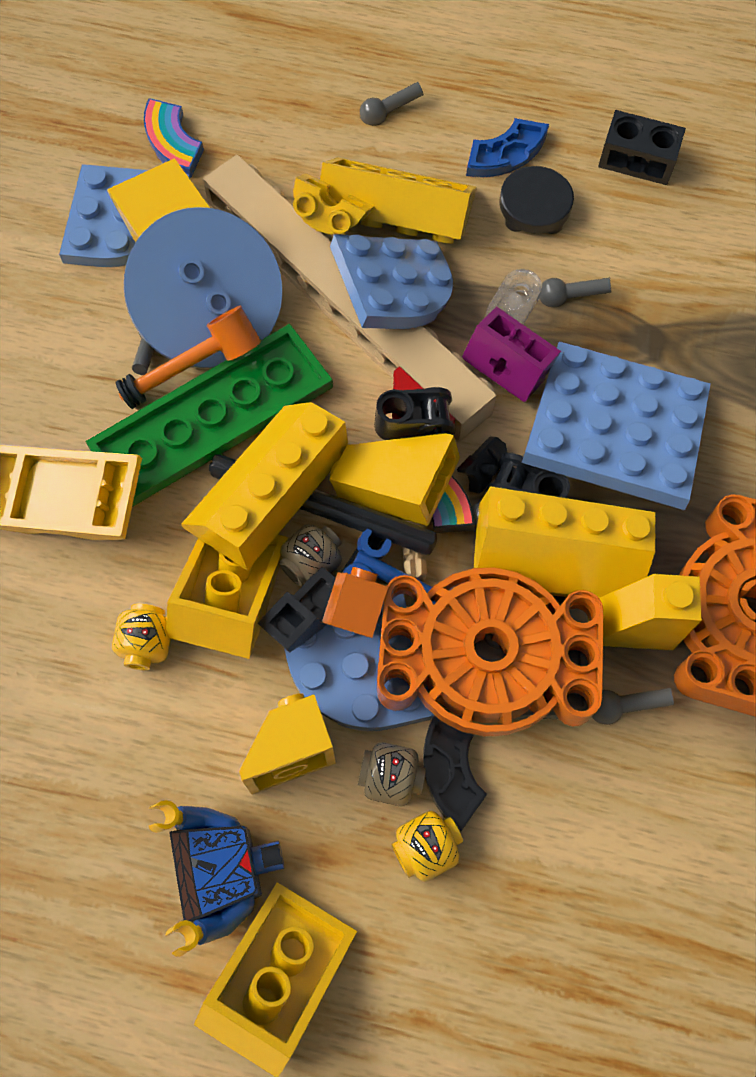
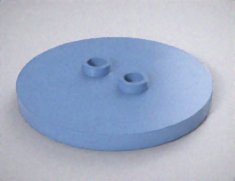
(194, 270)

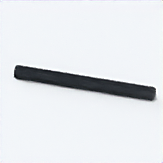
(354, 515)

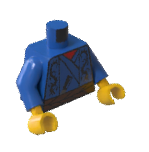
(213, 870)

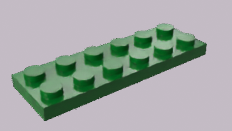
(215, 410)

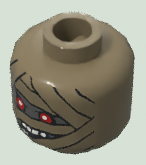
(308, 552)
(391, 774)

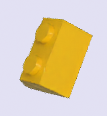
(288, 745)

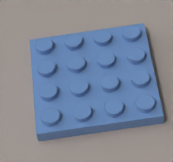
(619, 425)

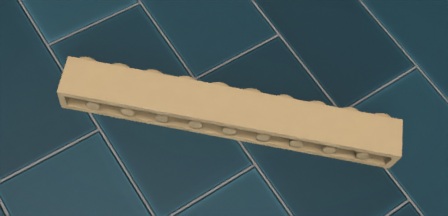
(309, 264)

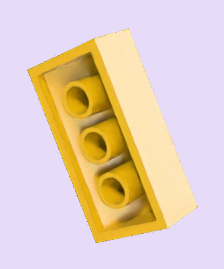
(403, 198)
(269, 482)
(564, 541)

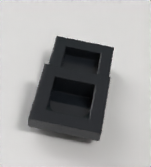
(300, 615)

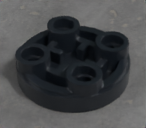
(536, 200)

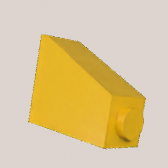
(397, 475)
(652, 612)

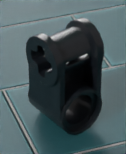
(417, 411)
(528, 478)

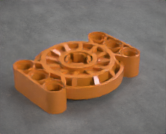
(525, 624)
(727, 634)

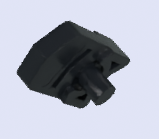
(483, 464)

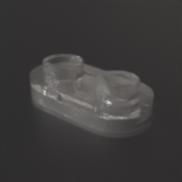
(511, 302)

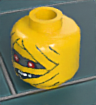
(141, 636)
(427, 845)

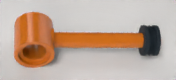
(230, 334)

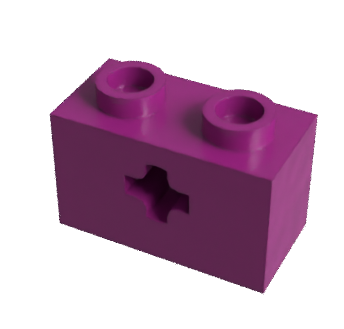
(510, 354)

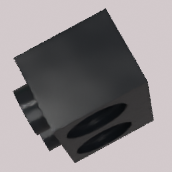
(641, 147)

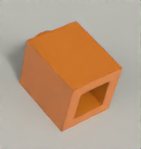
(355, 602)

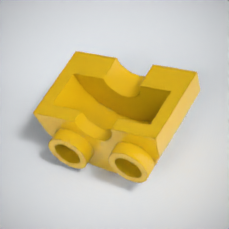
(321, 211)

